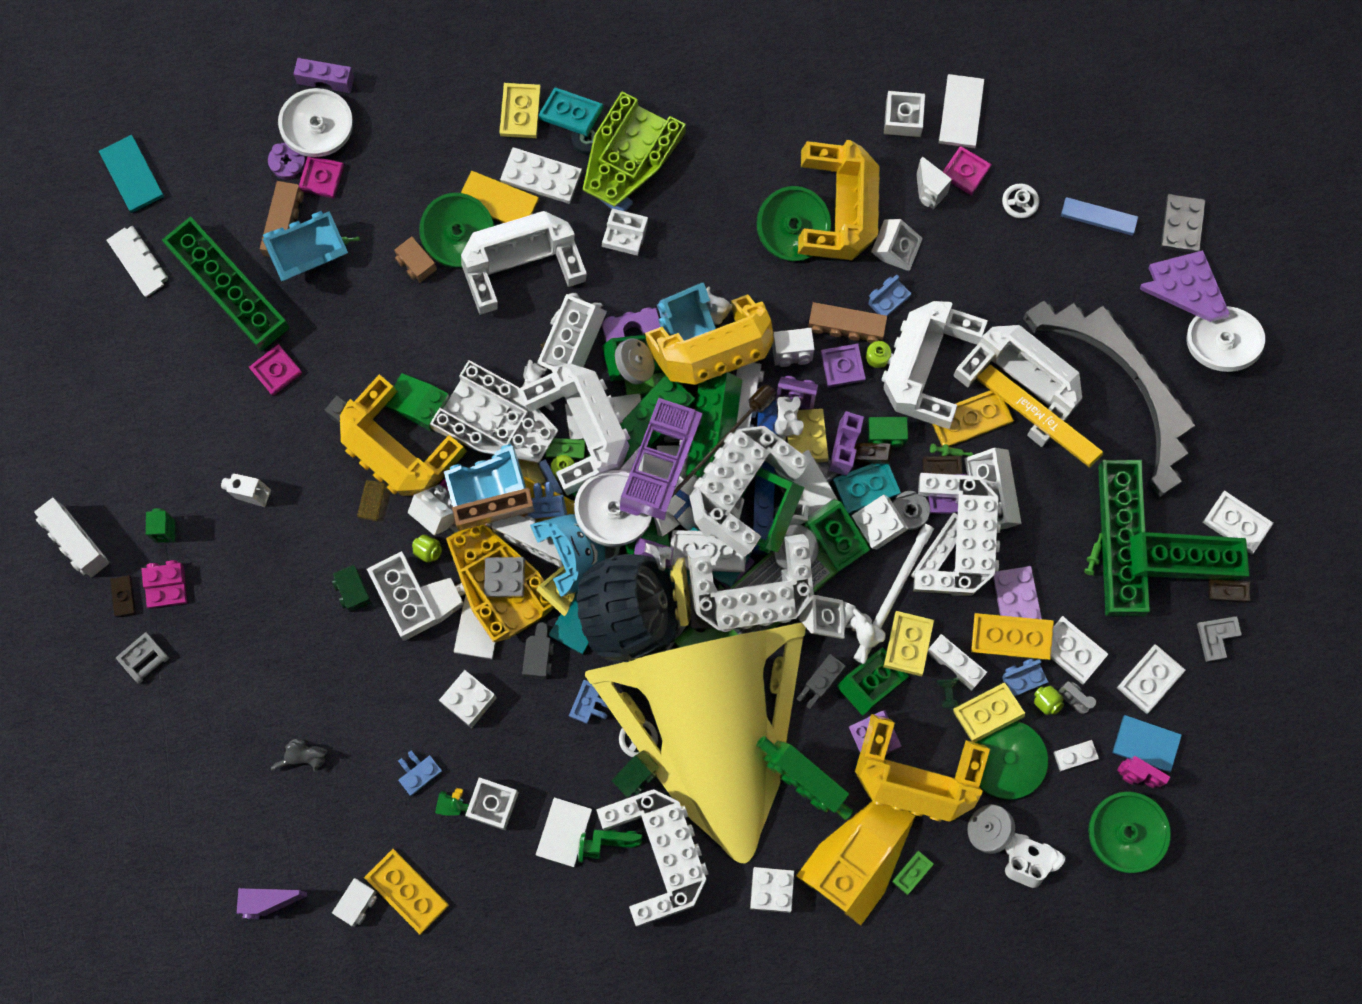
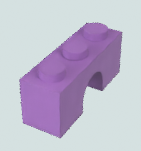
(337, 76)
(645, 321)
(846, 437)

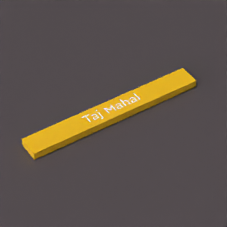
(1040, 416)

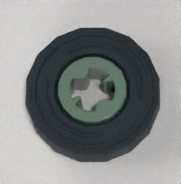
(579, 142)

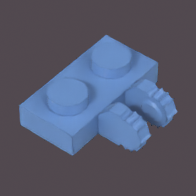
(547, 506)
(585, 704)
(419, 775)

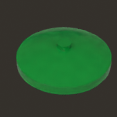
(784, 218)
(449, 225)
(1014, 762)
(1129, 832)

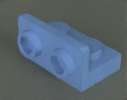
(889, 296)
(1025, 677)

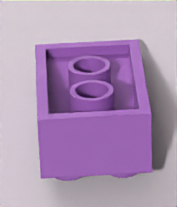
(805, 390)
(262, 902)

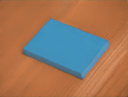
(1147, 742)

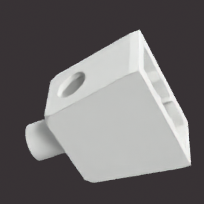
(247, 489)
(443, 598)

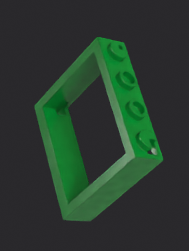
(785, 511)

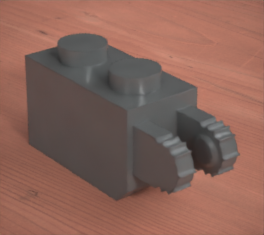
(537, 654)
(822, 679)

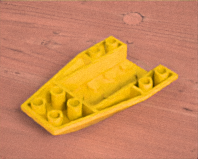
(497, 615)
(859, 859)

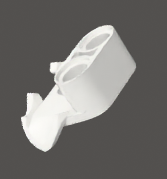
(1045, 862)

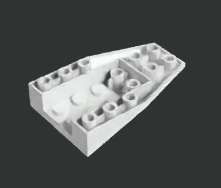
(490, 414)

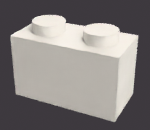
(355, 902)

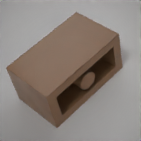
(415, 260)

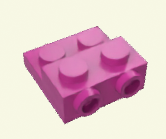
(164, 584)
(1136, 770)

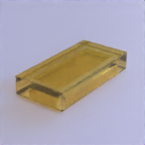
(371, 500)

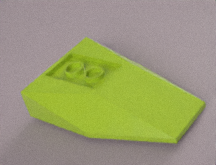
(629, 149)

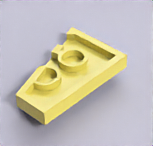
(550, 593)

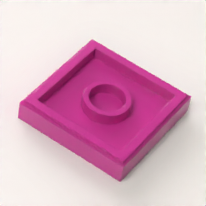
(966, 170)
(321, 176)
(275, 370)

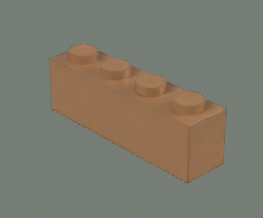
(283, 209)
(847, 322)
(493, 509)

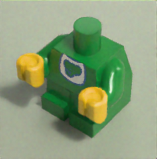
(451, 805)

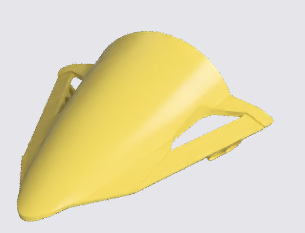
(709, 721)

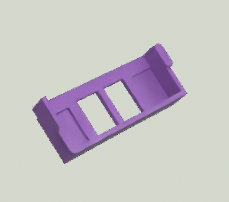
(651, 493)

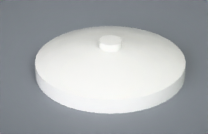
(315, 122)
(1227, 342)
(599, 511)

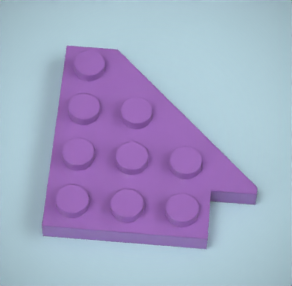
(1188, 285)

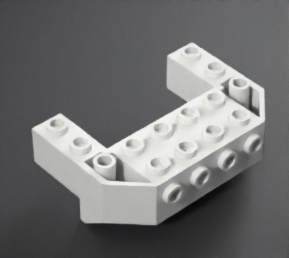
(515, 245)
(915, 357)
(1030, 365)
(592, 414)
(730, 475)
(975, 534)
(754, 603)
(672, 848)

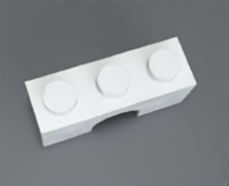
(964, 667)

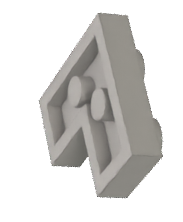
(1212, 636)

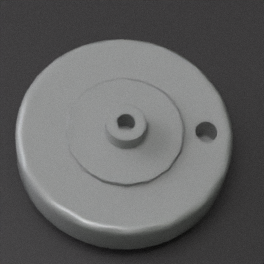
(634, 361)
(780, 557)
(991, 829)

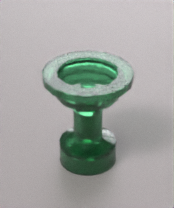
(947, 685)

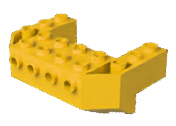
(855, 200)
(716, 350)
(385, 454)
(916, 788)

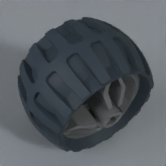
(627, 608)

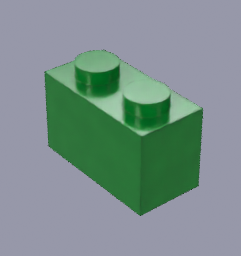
(888, 430)
(160, 526)

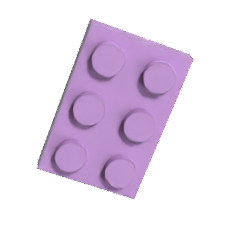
(1017, 593)

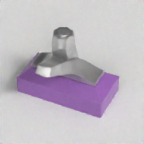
(661, 553)

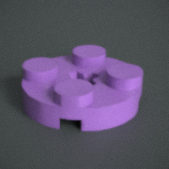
(277, 165)

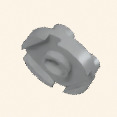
(920, 504)

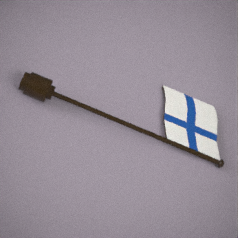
(680, 503)

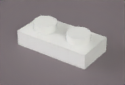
(1076, 755)

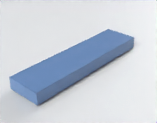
(1099, 216)

